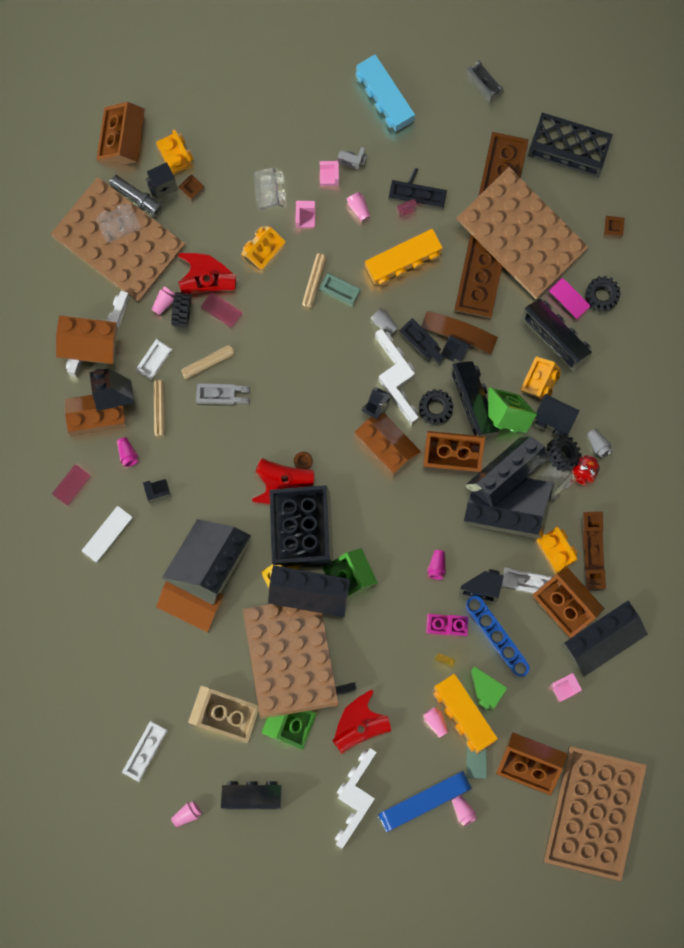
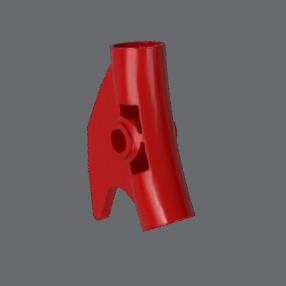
(204, 268)
(272, 474)
(358, 715)

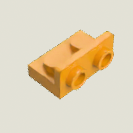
(175, 153)
(263, 246)
(541, 378)
(557, 549)

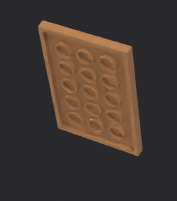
(522, 232)
(129, 261)
(289, 660)
(595, 813)

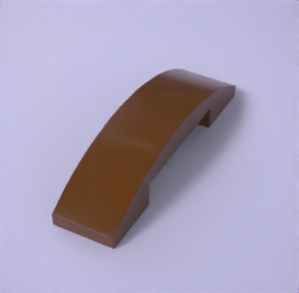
(465, 332)
(593, 550)

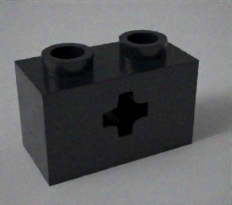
(161, 180)

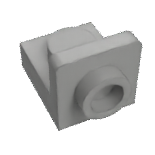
(351, 160)

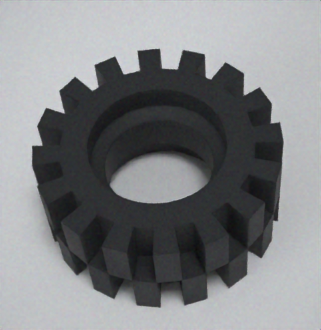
(608, 284)
(181, 310)
(428, 415)
(555, 452)

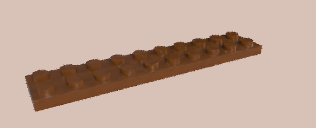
(481, 269)

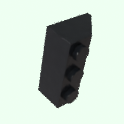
(251, 796)

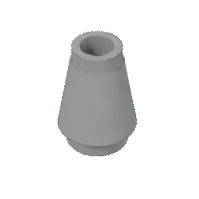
(384, 321)
(600, 444)

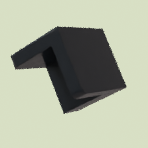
(455, 350)
(377, 403)
(156, 491)

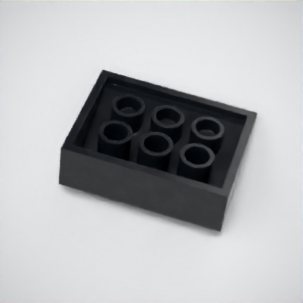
(518, 513)
(301, 526)
(207, 559)

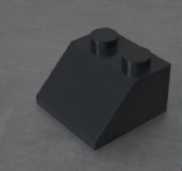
(110, 389)
(555, 416)
(485, 585)

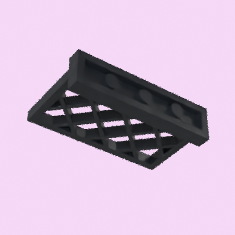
(562, 156)

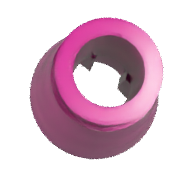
(127, 453)
(437, 566)

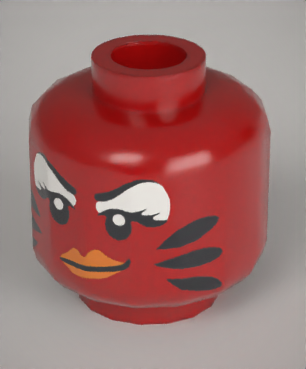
(586, 470)

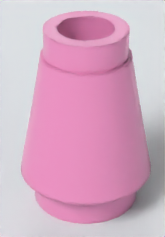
(358, 205)
(163, 301)
(436, 721)
(464, 811)
(186, 814)

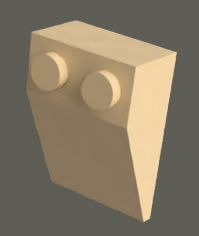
(224, 714)

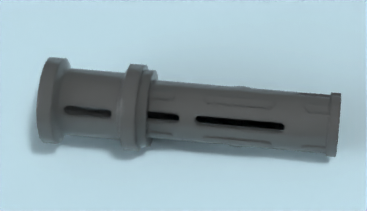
(143, 199)

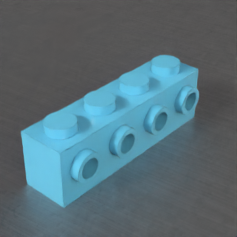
(385, 93)

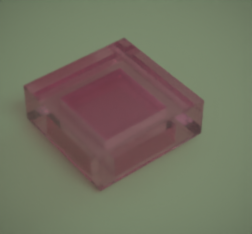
(406, 208)

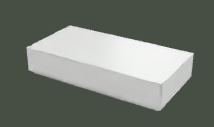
(153, 360)

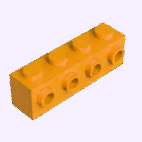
(403, 257)
(465, 714)

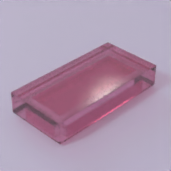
(221, 310)
(71, 485)

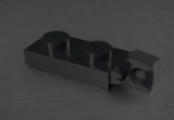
(421, 341)

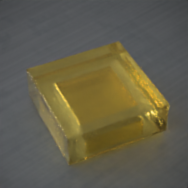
(444, 660)

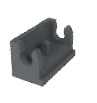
(484, 82)

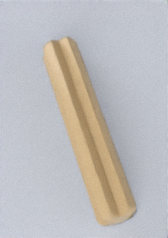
(314, 280)
(207, 361)
(159, 412)

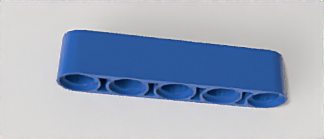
(494, 627)
(425, 801)

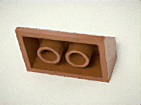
(120, 133)
(86, 339)
(85, 419)
(386, 443)
(454, 451)
(568, 601)
(188, 607)
(532, 763)

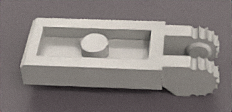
(220, 394)

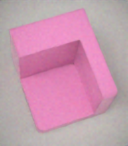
(329, 173)
(305, 214)
(566, 687)

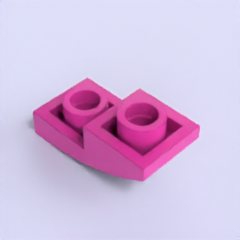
(569, 298)
(447, 625)

